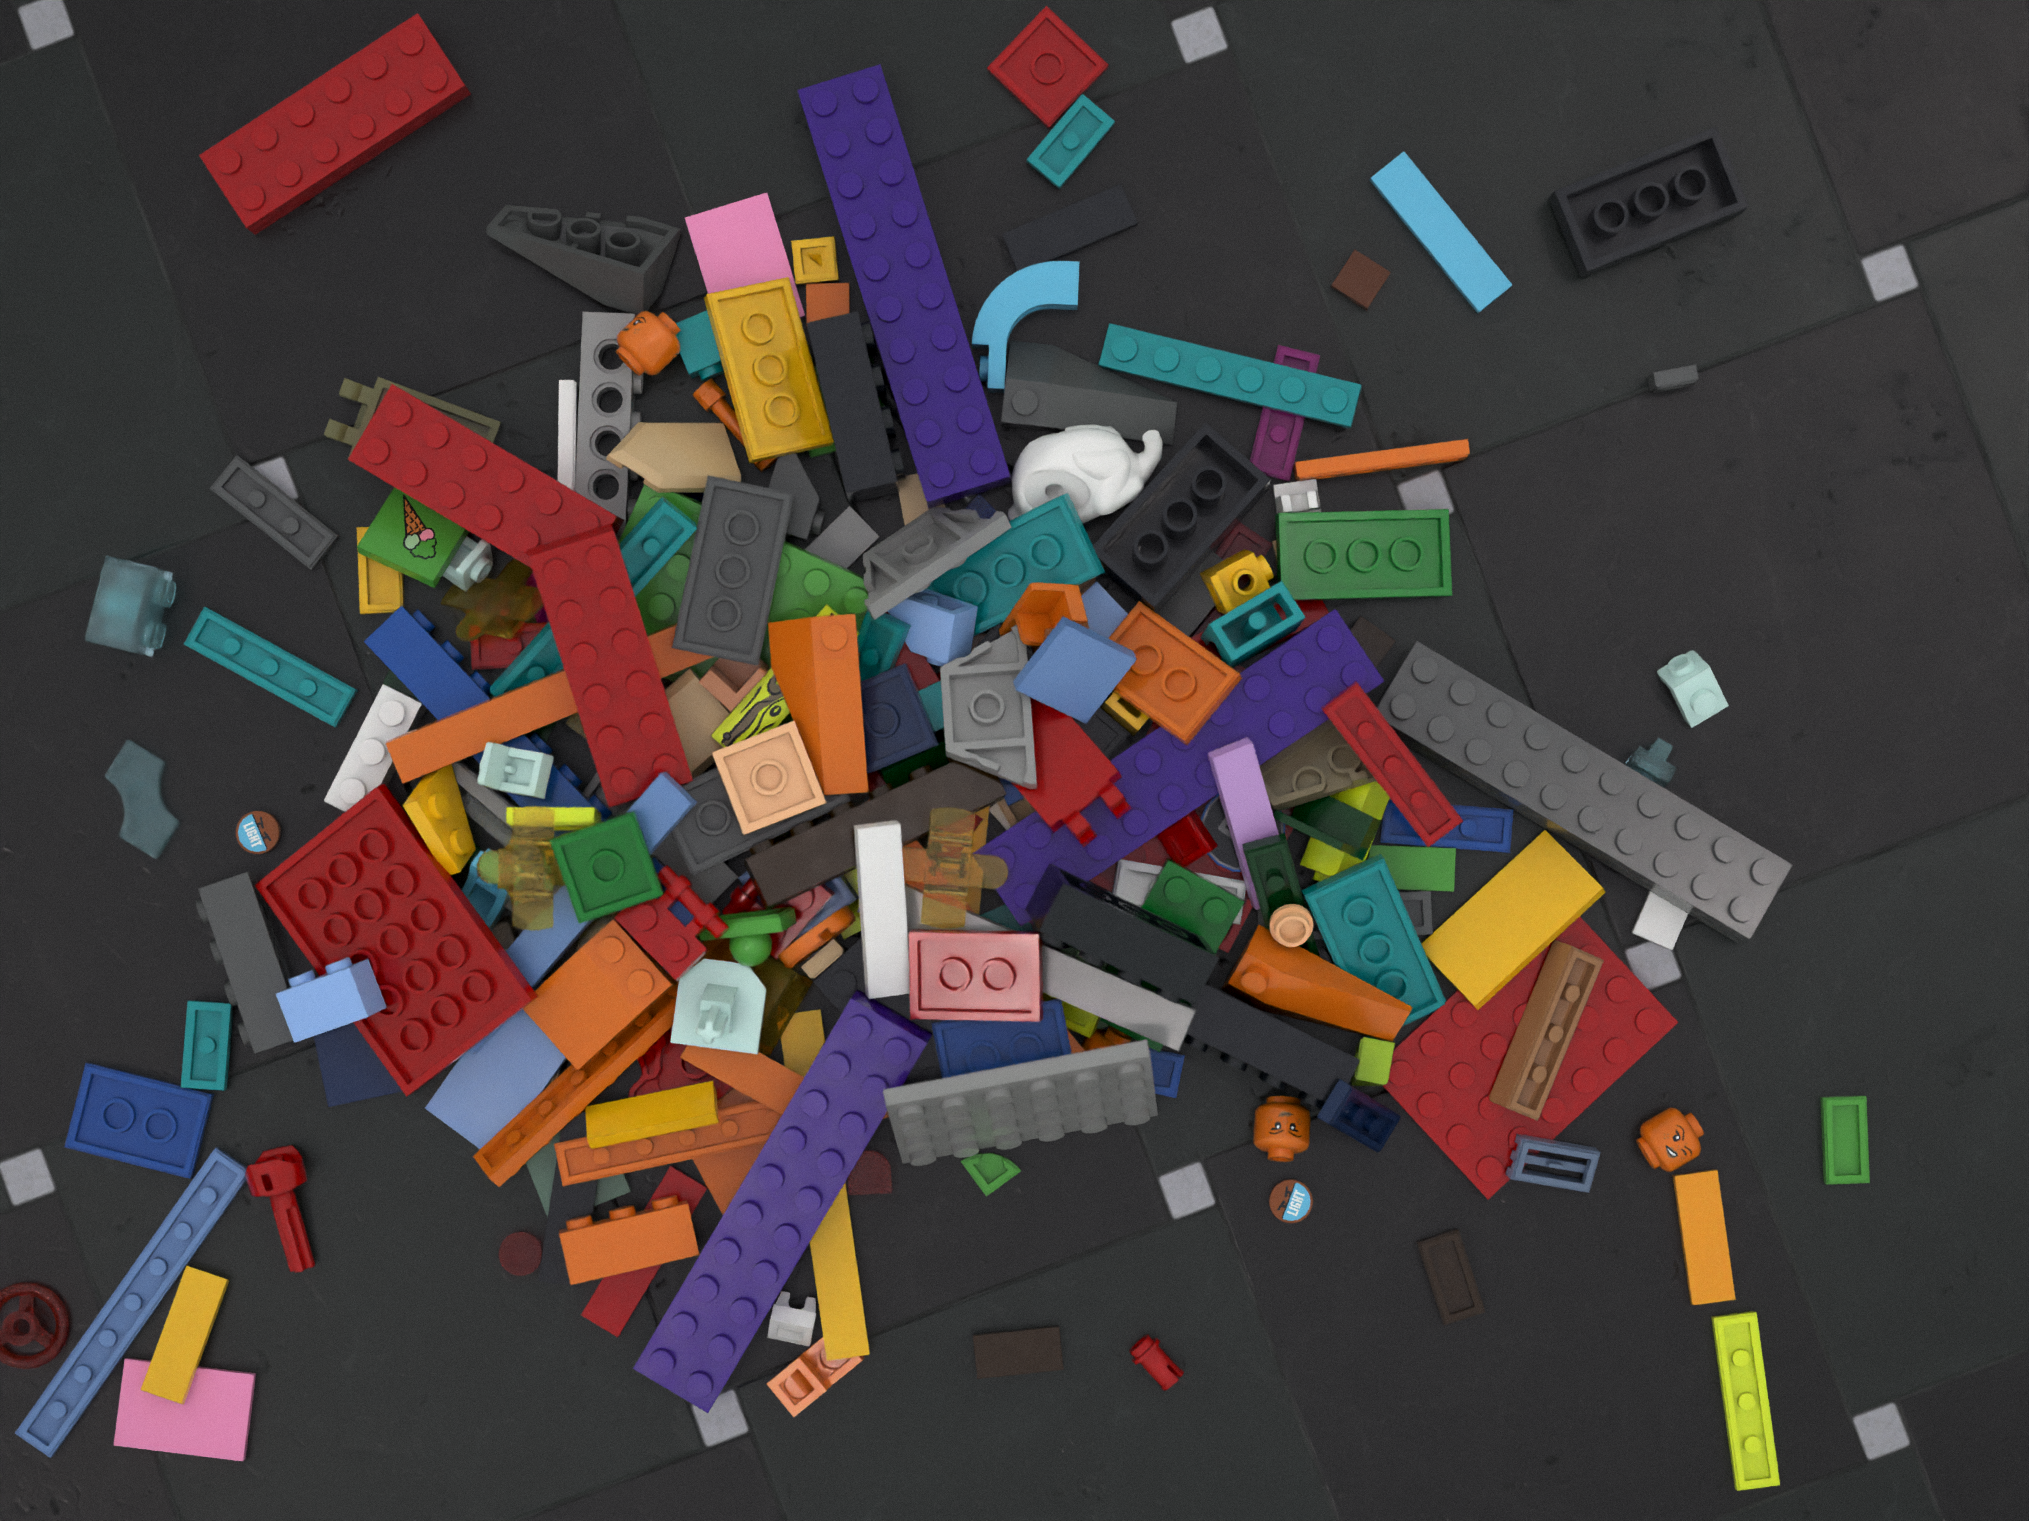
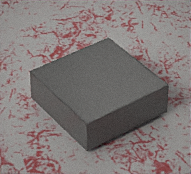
(1673, 378)

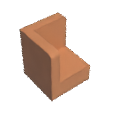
(732, 680)

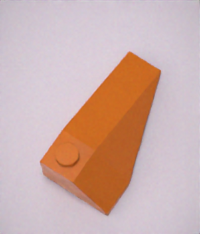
(822, 687)
(1311, 989)

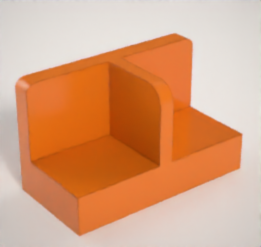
(1042, 609)

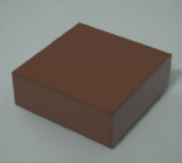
(1360, 279)

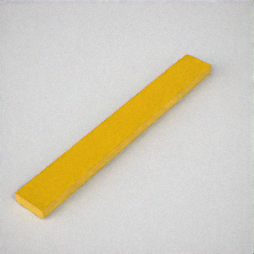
(833, 1241)

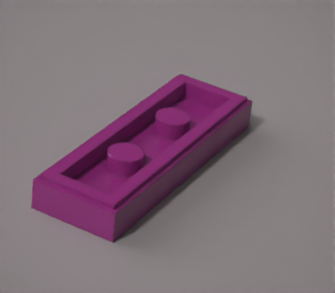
(1279, 431)

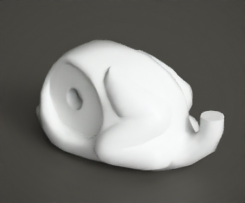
(1087, 464)

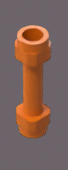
(712, 397)

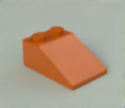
(598, 993)

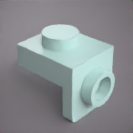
(470, 564)
(1693, 687)
(515, 770)

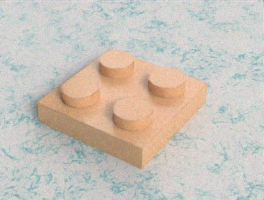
(768, 778)

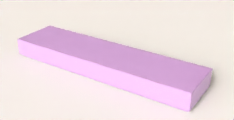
(1243, 800)

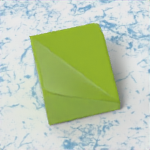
(1374, 1062)

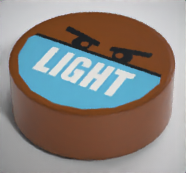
(258, 832)
(1290, 1200)

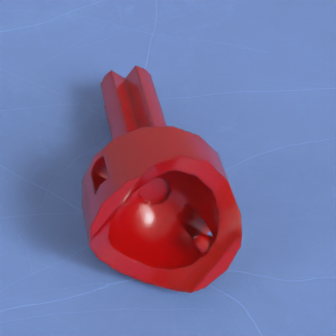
(277, 1179)

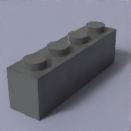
(251, 958)

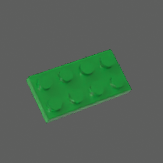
(1364, 554)
(1192, 904)

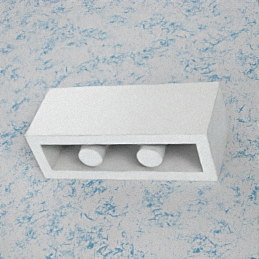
(368, 759)

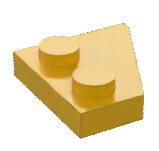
(441, 818)

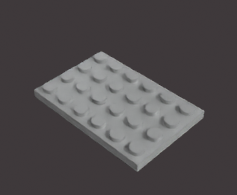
(1022, 1103)

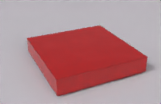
(1047, 67)

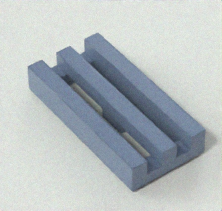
(1522, 1156)

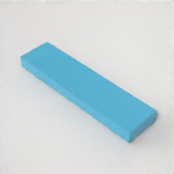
(1440, 232)

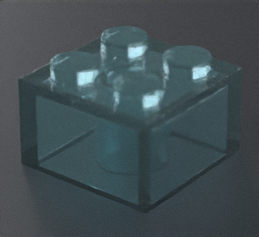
(130, 606)

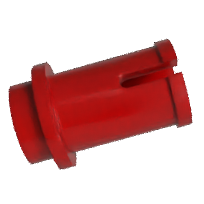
(1155, 1361)

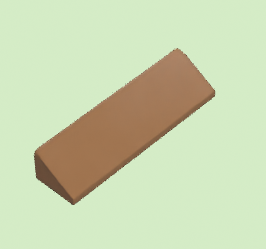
(1545, 1029)

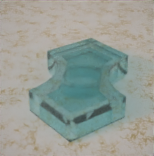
(146, 817)

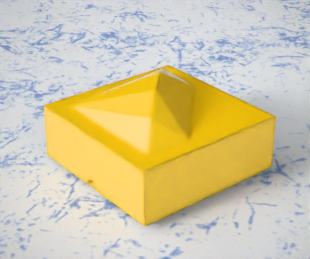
(815, 260)

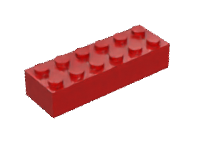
(335, 124)
(471, 478)
(608, 663)

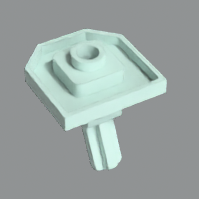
(720, 1007)

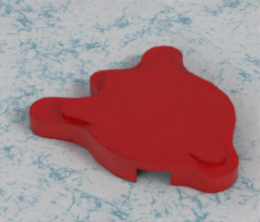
(665, 1070)

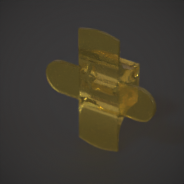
(496, 605)
(526, 868)
(950, 868)

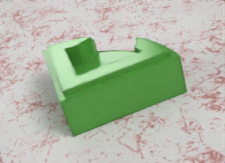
(990, 1170)

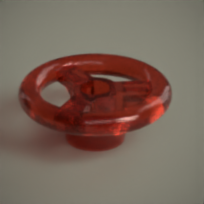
(10, 1332)

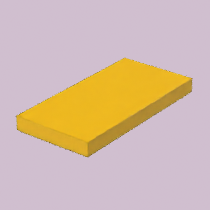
(769, 369)
(1511, 919)

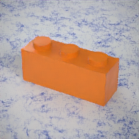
(628, 1240)

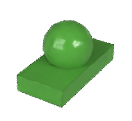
(750, 932)

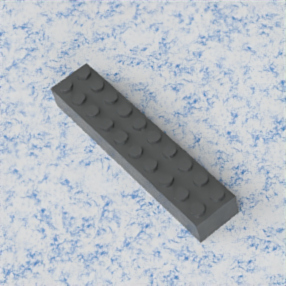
(1581, 794)

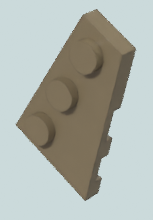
(1313, 769)

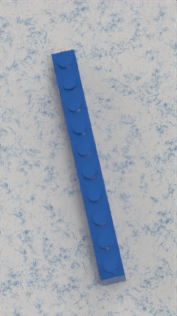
(445, 687)

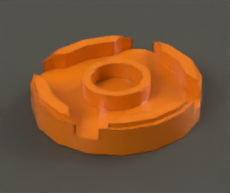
(817, 937)

